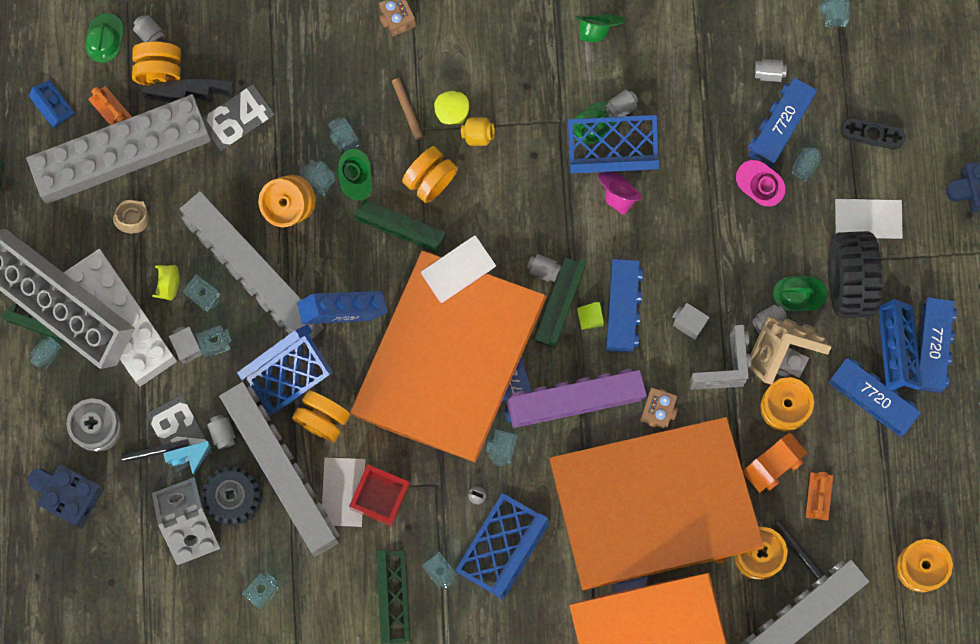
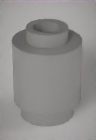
(148, 29)
(770, 70)
(621, 104)
(544, 268)
(772, 311)
(221, 432)

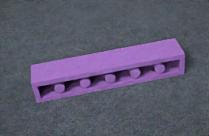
(575, 398)

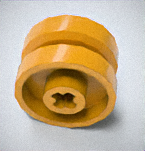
(156, 63)
(430, 174)
(287, 200)
(796, 395)
(319, 419)
(770, 563)
(910, 567)

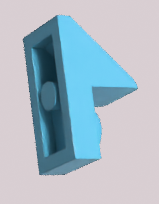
(195, 453)

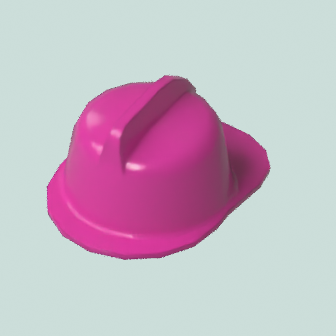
(760, 183)
(619, 191)

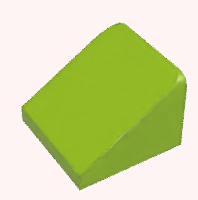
(590, 316)

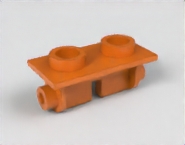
(108, 105)
(819, 496)

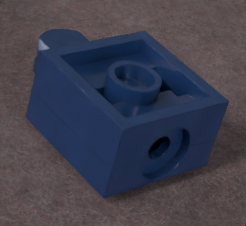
(967, 187)
(65, 493)

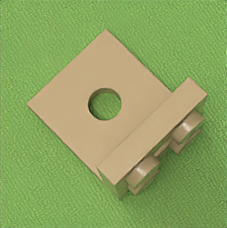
(774, 342)

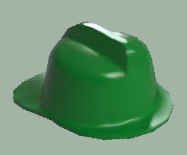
(596, 27)
(104, 37)
(594, 111)
(355, 174)
(800, 293)

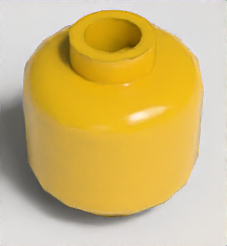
(478, 131)

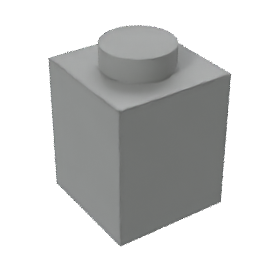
(690, 320)
(185, 344)
(792, 364)

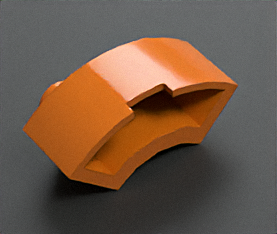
(774, 462)

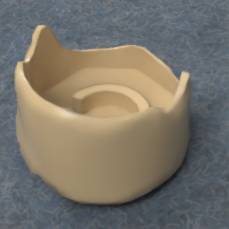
(131, 216)

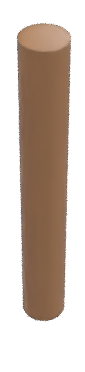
(407, 109)

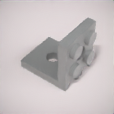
(740, 362)
(184, 519)

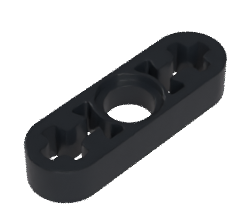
(887, 143)

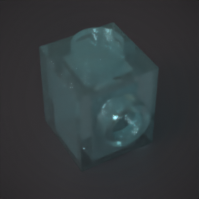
(835, 12)
(318, 176)
(502, 447)
(440, 571)

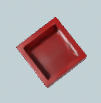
(379, 495)

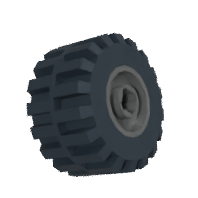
(232, 496)

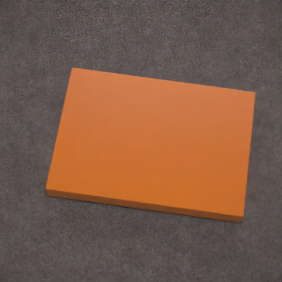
(448, 361)
(655, 503)
(652, 614)

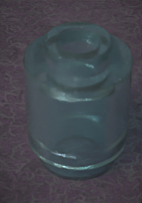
(807, 163)
(44, 352)

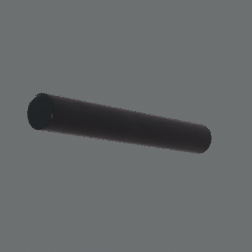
(156, 450)
(798, 549)

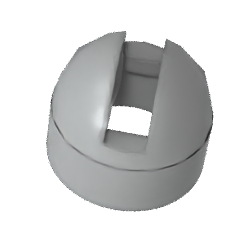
(475, 499)

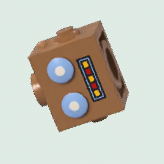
(396, 16)
(659, 408)

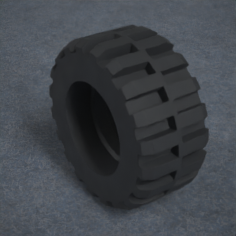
(855, 274)

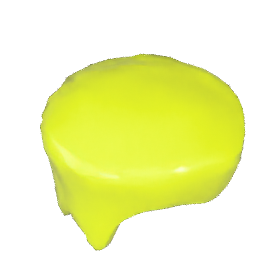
(452, 107)
(167, 282)

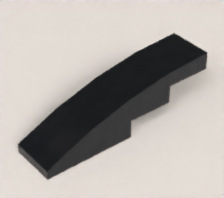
(178, 89)

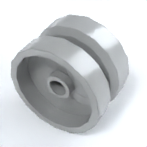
(82, 418)

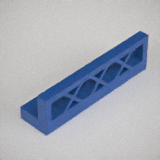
(896, 343)

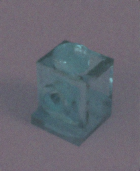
(343, 135)
(207, 301)
(210, 349)
(261, 599)

